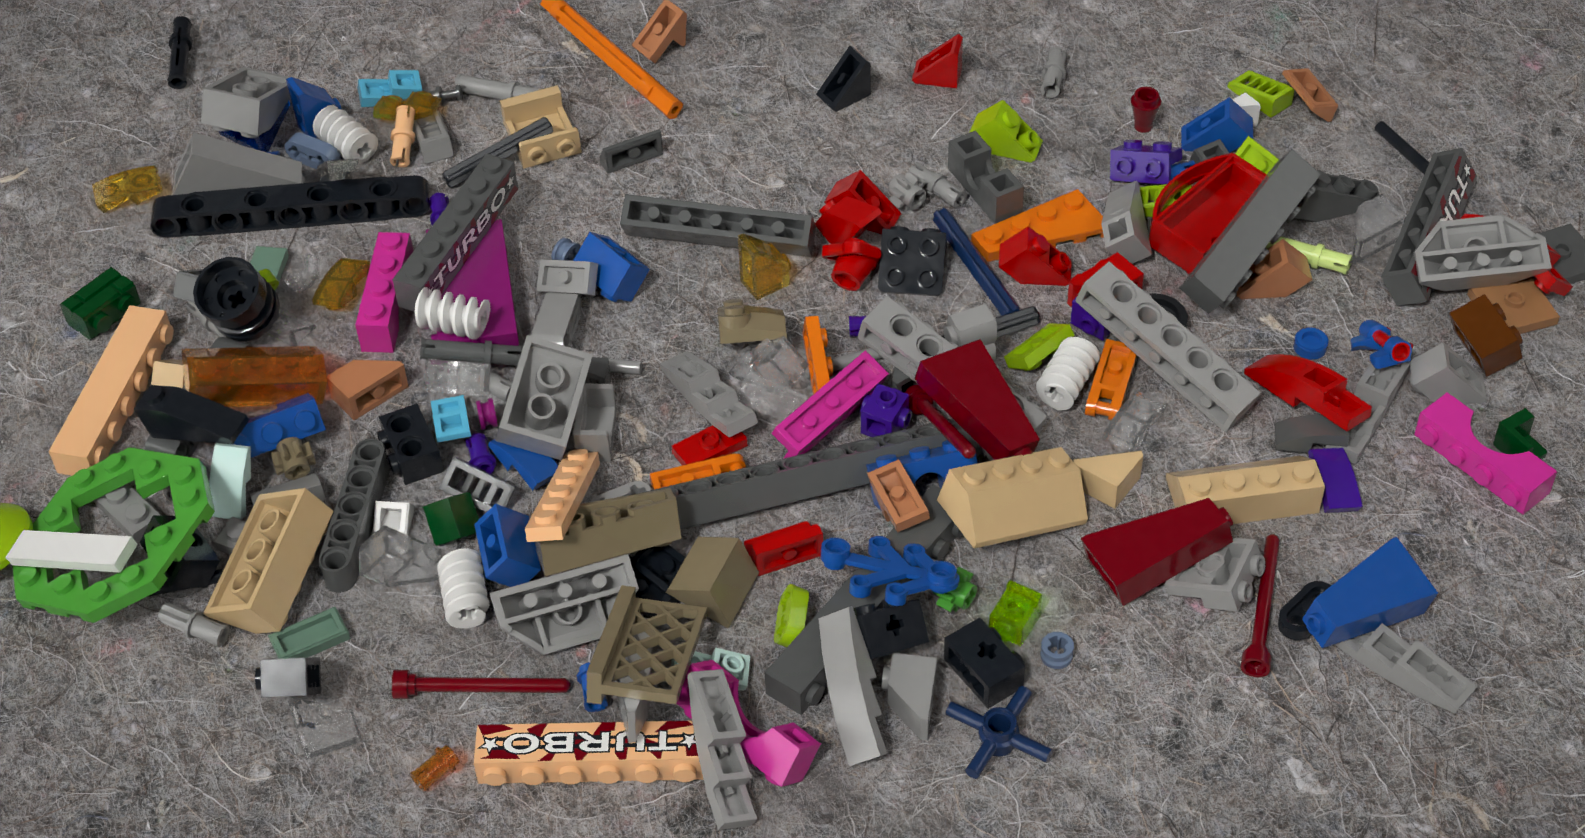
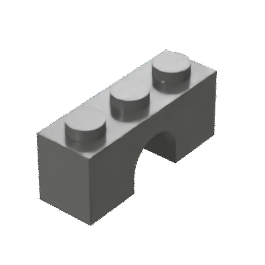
(995, 192)

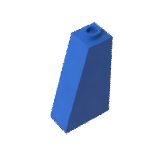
(1377, 591)

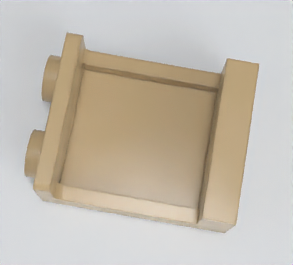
(530, 107)

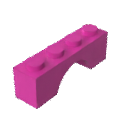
(378, 312)
(1515, 478)
(780, 753)

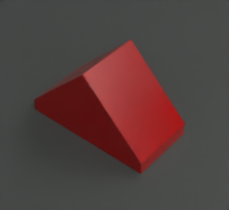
(941, 66)

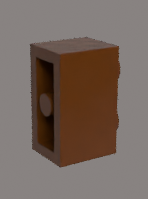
(1486, 334)

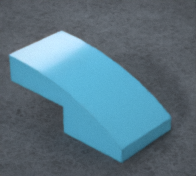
(399, 83)
(450, 418)

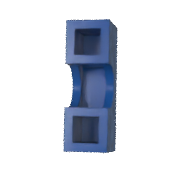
(291, 418)
(925, 460)

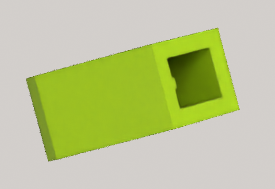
(1007, 133)

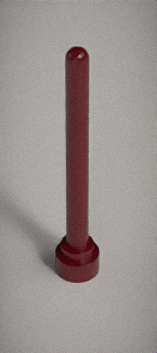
(922, 403)
(1256, 658)
(409, 684)

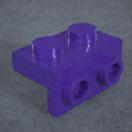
(1143, 162)

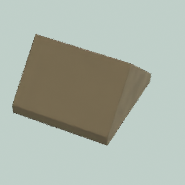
(715, 577)

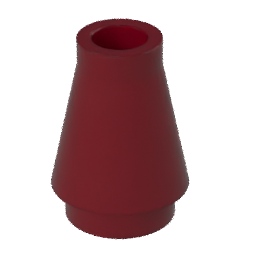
(1145, 106)

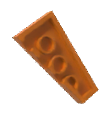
(1057, 220)

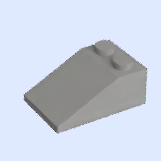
(245, 101)
(544, 397)

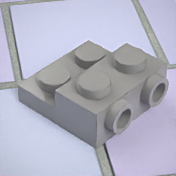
(1223, 577)

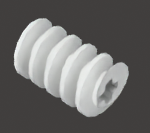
(345, 134)
(450, 316)
(1067, 372)
(463, 588)

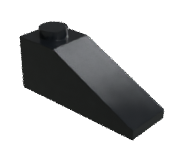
(182, 415)

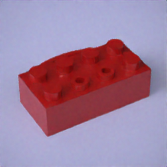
(1203, 212)

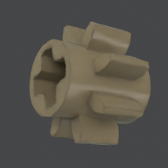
(293, 458)

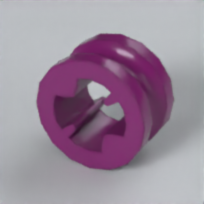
(486, 413)

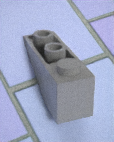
(1125, 224)

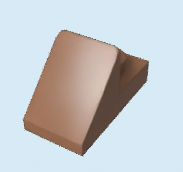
(664, 26)
(897, 496)

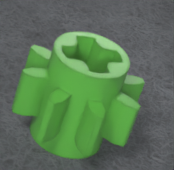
(961, 596)

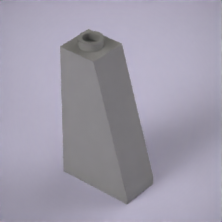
(222, 165)

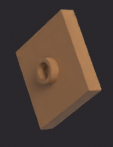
(1522, 304)

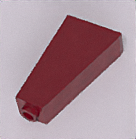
(978, 399)
(1156, 547)

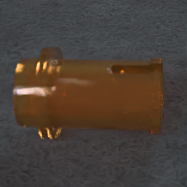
(435, 767)

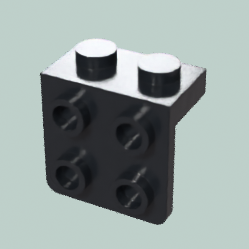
(912, 261)

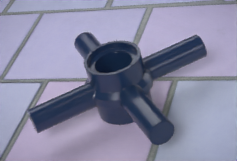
(998, 743)

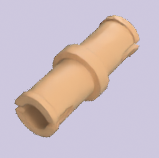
(402, 136)

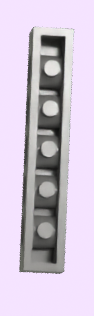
(1167, 346)
(905, 352)

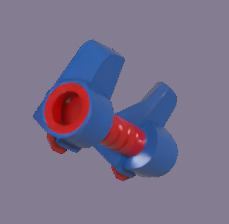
(1378, 337)

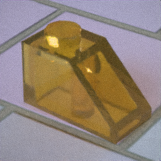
(762, 266)

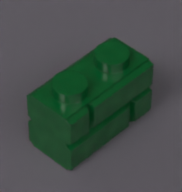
(100, 303)

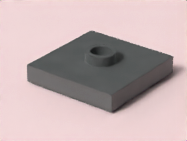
(1571, 247)

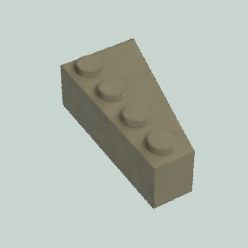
(613, 529)

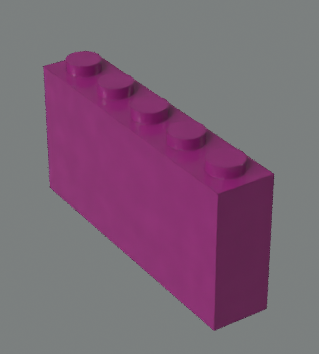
(488, 278)

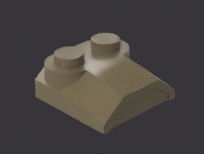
(749, 323)

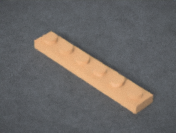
(562, 496)

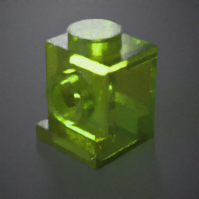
(1016, 613)

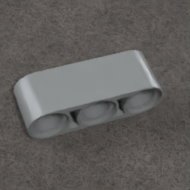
(558, 318)

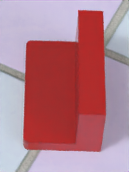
(785, 547)

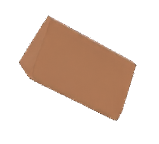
(1312, 92)

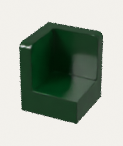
(1514, 436)
(451, 518)

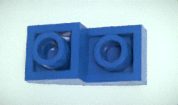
(533, 467)

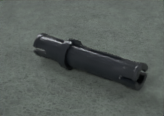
(180, 45)

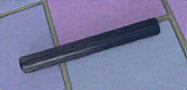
(975, 262)

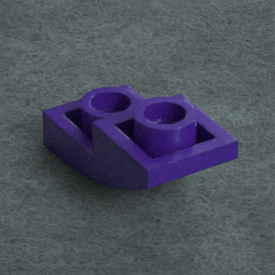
(1340, 483)

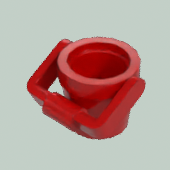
(853, 262)

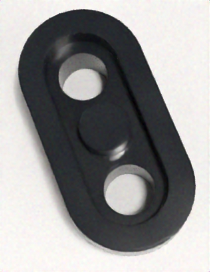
(1296, 609)

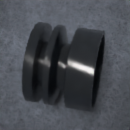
(236, 299)

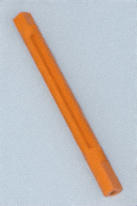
(614, 57)

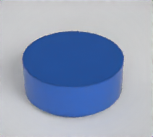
(1310, 343)

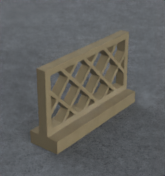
(618, 642)

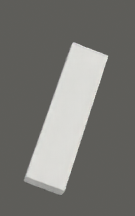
(71, 551)

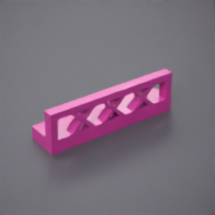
(829, 405)

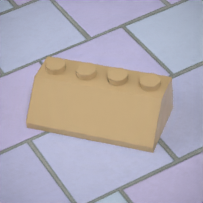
(1253, 488)
(1015, 497)
(269, 561)

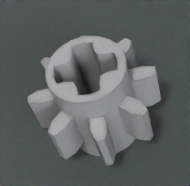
(907, 191)

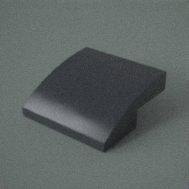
(655, 571)

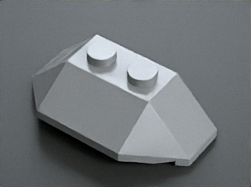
(1480, 253)
(563, 607)

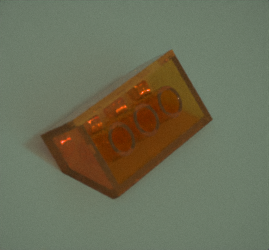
(255, 374)

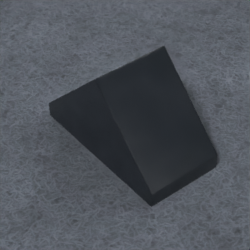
(847, 82)

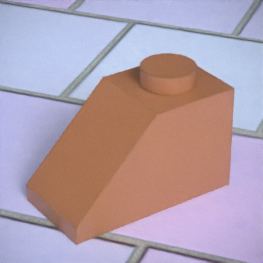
(1278, 274)
(366, 384)

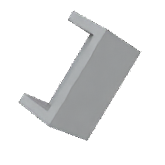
(596, 420)

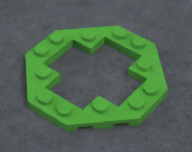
(164, 544)

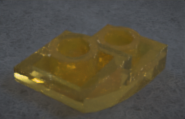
(423, 103)
(131, 184)
(340, 283)

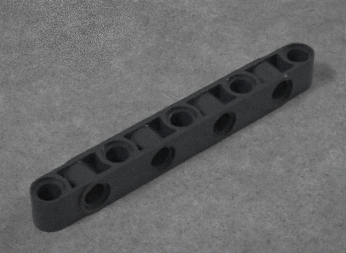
(290, 206)

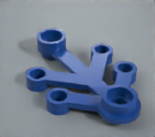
(932, 575)

